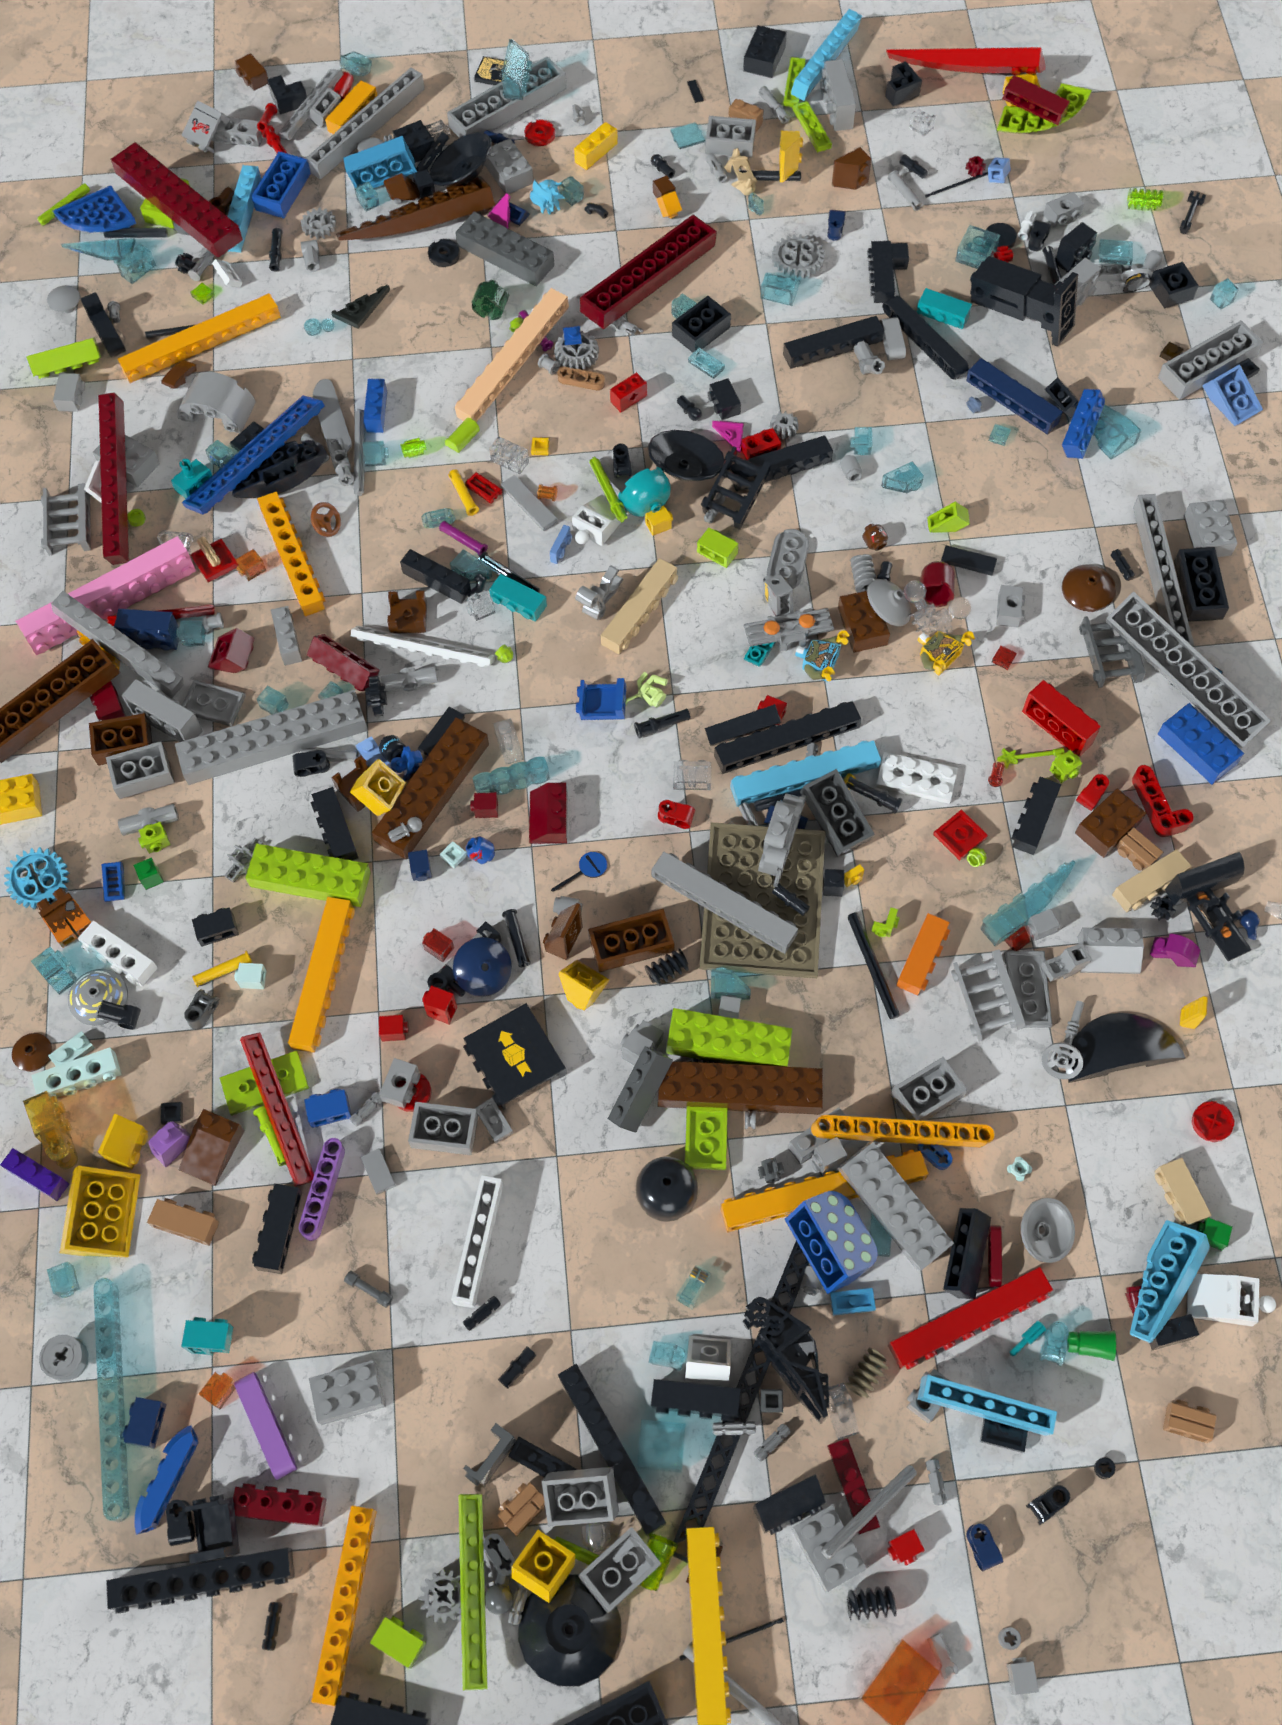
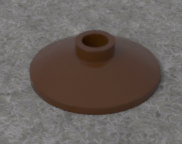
(37, 1057)

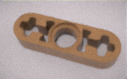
(572, 372)

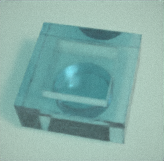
(755, 204)
(999, 435)

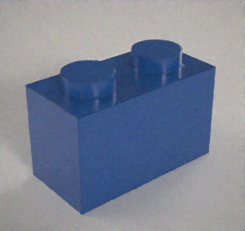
(327, 1108)

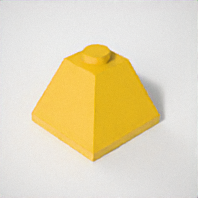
(582, 984)

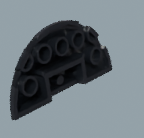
(283, 470)
(1122, 1043)

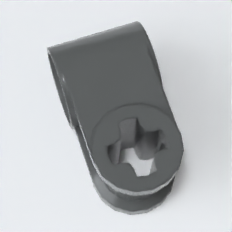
(203, 1006)

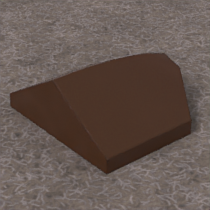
(401, 188)

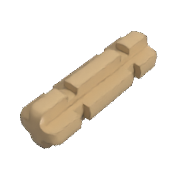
(208, 551)

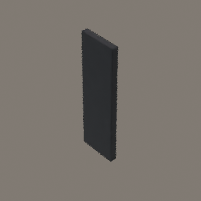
(695, 91)

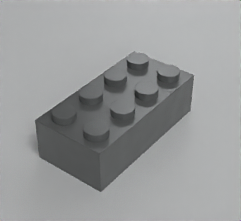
(837, 812)

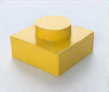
(854, 875)

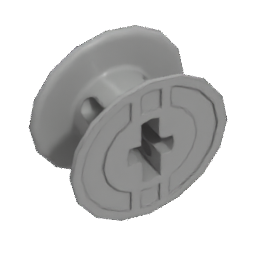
(51, 1356)

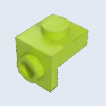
(885, 929)

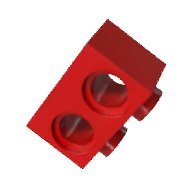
(760, 443)

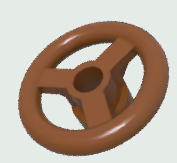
(323, 520)

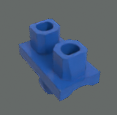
(407, 763)

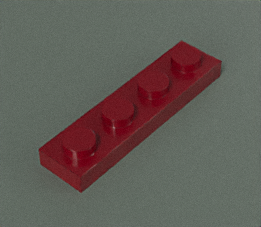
(851, 1481)

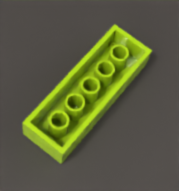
(307, 874)
(727, 1039)

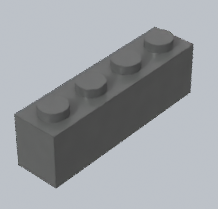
(640, 1089)

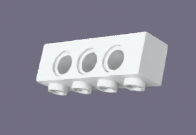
(96, 934)

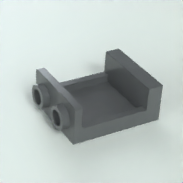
(495, 1458)

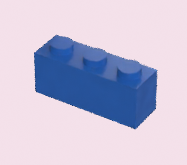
(375, 406)

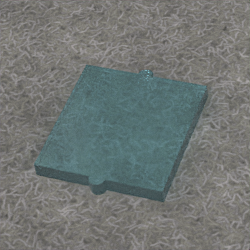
(687, 135)

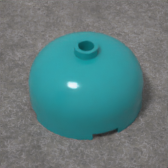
(645, 492)

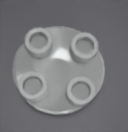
(63, 298)

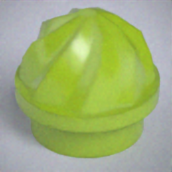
(515, 323)
(504, 654)
(976, 857)

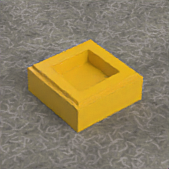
(540, 446)

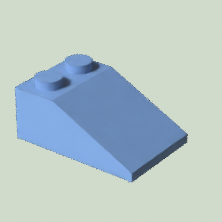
(1233, 395)

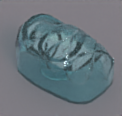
(356, 63)

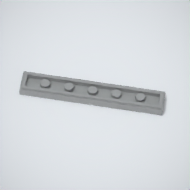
(303, 111)

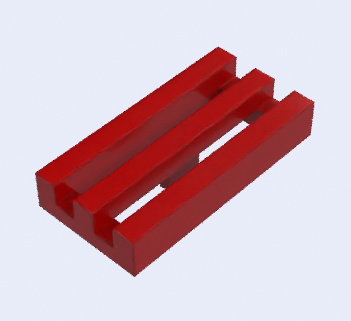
(481, 489)

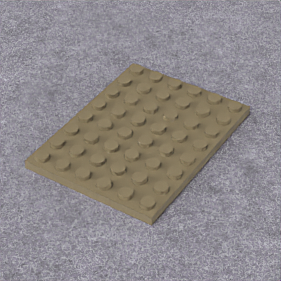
(735, 861)

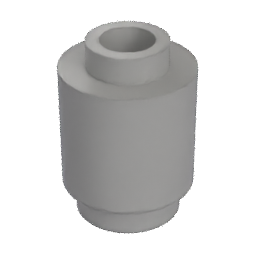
(851, 468)
(564, 902)
(810, 1282)

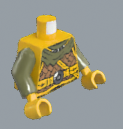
(942, 649)

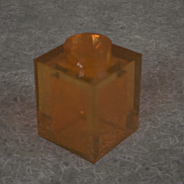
(250, 565)
(218, 1389)

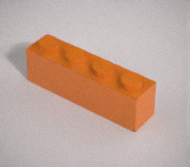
(923, 953)

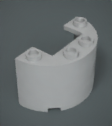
(219, 398)

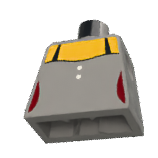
(776, 589)

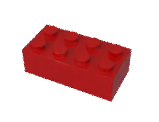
(1061, 718)

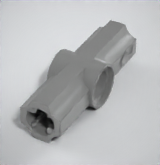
(409, 679)
(147, 816)

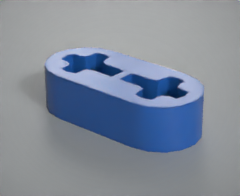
(933, 1158)

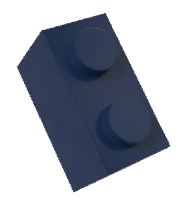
(144, 1422)

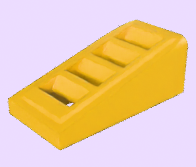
(1193, 1013)

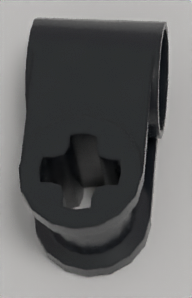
(1038, 235)
(621, 461)
(309, 762)
(1045, 1506)
(180, 1525)

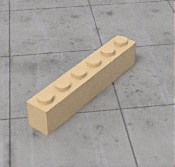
(639, 606)

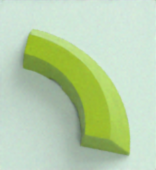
(1021, 121)

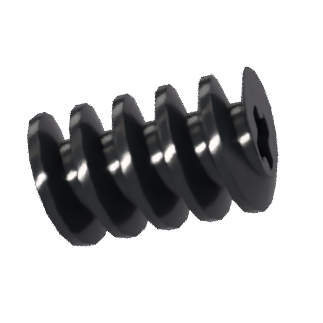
(667, 967)
(871, 1602)

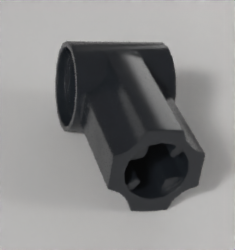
(124, 1015)

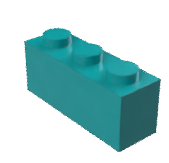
(944, 308)
(517, 597)

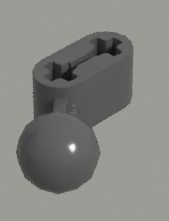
(499, 1596)

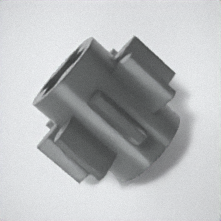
(770, 1170)

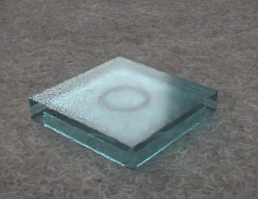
(1115, 252)

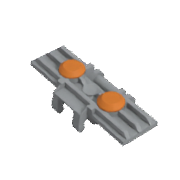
(790, 631)

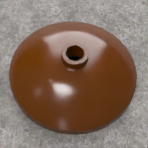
(1085, 594)

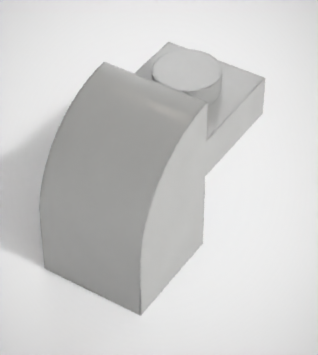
(1068, 963)

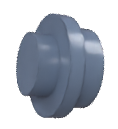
(974, 404)

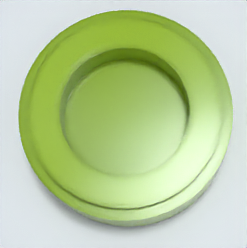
(136, 517)

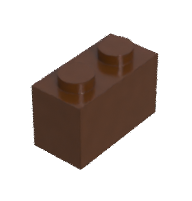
(251, 72)

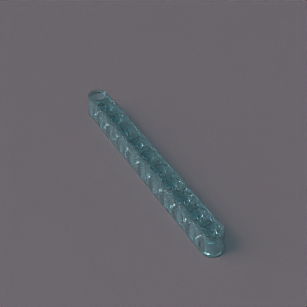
(115, 1407)

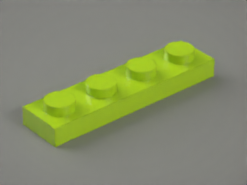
(795, 67)
(812, 126)

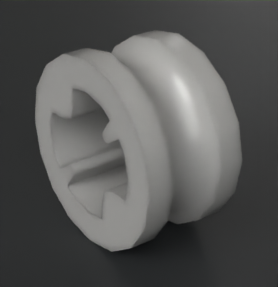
(750, 1119)
(1006, 1645)

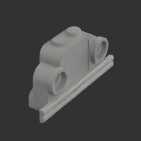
(780, 835)

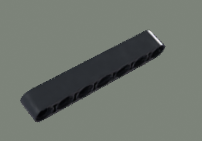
(926, 337)

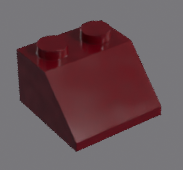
(231, 651)

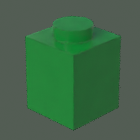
(148, 873)
(1216, 1232)

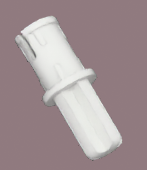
(1026, 225)

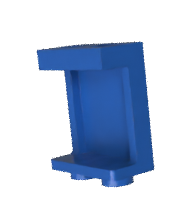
(602, 700)

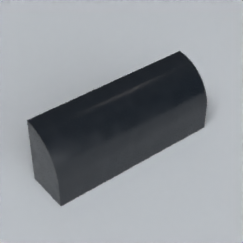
(1205, 878)

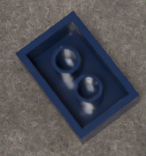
(148, 628)

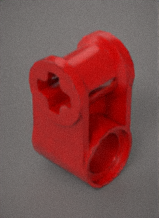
(1092, 793)
(677, 815)

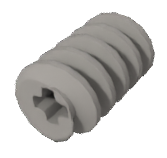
(862, 571)

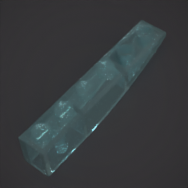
(1017, 913)

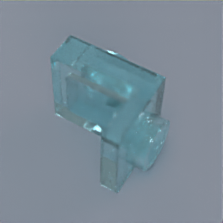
(667, 1355)

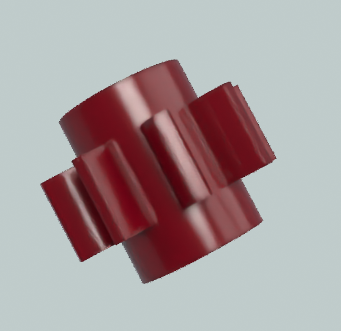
(975, 166)

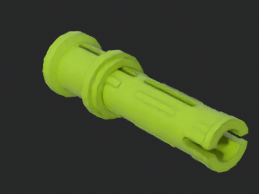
(266, 1127)

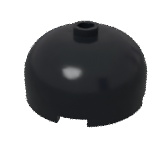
(664, 1201)

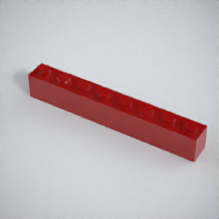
(969, 1318)

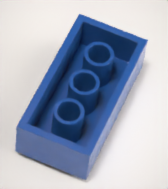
(281, 184)
(1200, 743)

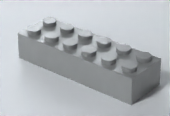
(1210, 359)
(895, 1206)

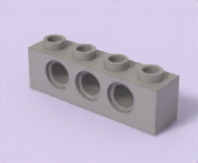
(238, 132)

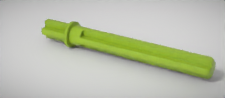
(616, 506)

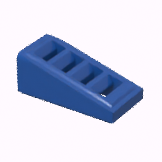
(106, 867)

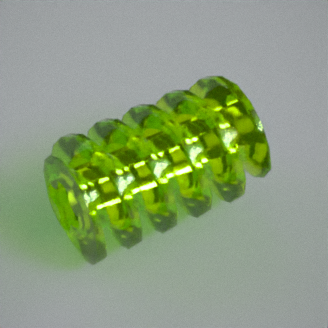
(1144, 199)

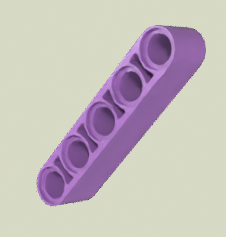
(322, 1199)
(265, 1425)

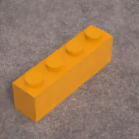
(352, 103)

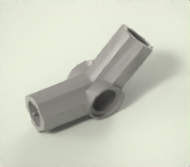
(867, 361)

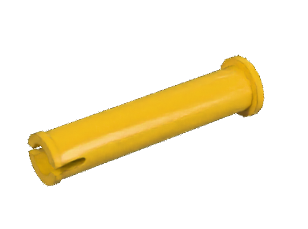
(471, 508)
(221, 969)

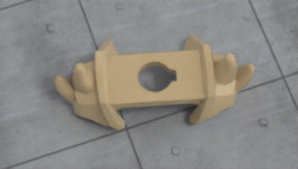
(746, 181)

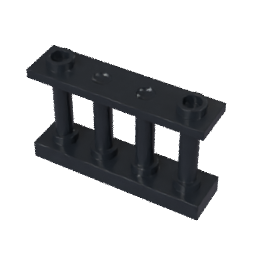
(754, 488)

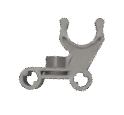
(596, 597)

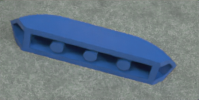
(160, 1491)

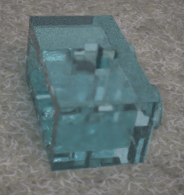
(136, 263)

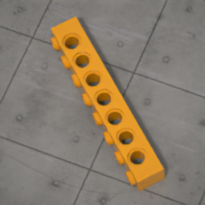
(291, 554)
(344, 1606)

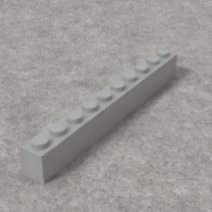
(365, 123)
(1161, 565)

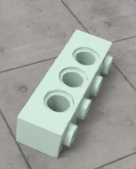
(85, 1066)

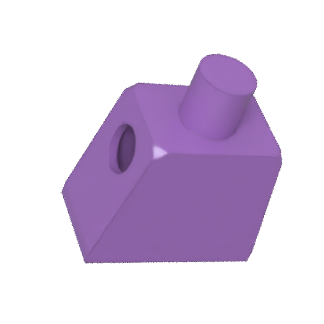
(169, 1142)

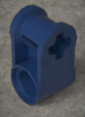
(835, 224)
(984, 1548)

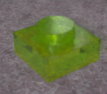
(202, 293)

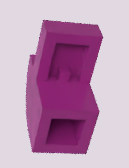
(1178, 948)

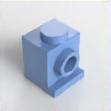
(999, 170)

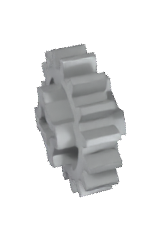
(318, 223)
(436, 1604)

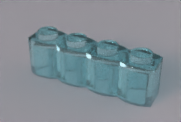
(517, 776)

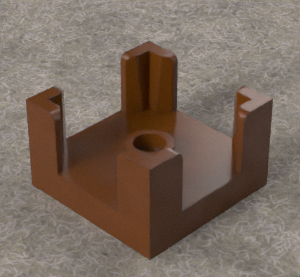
(407, 614)
(346, 783)

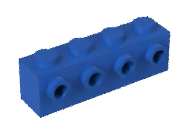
(1083, 423)

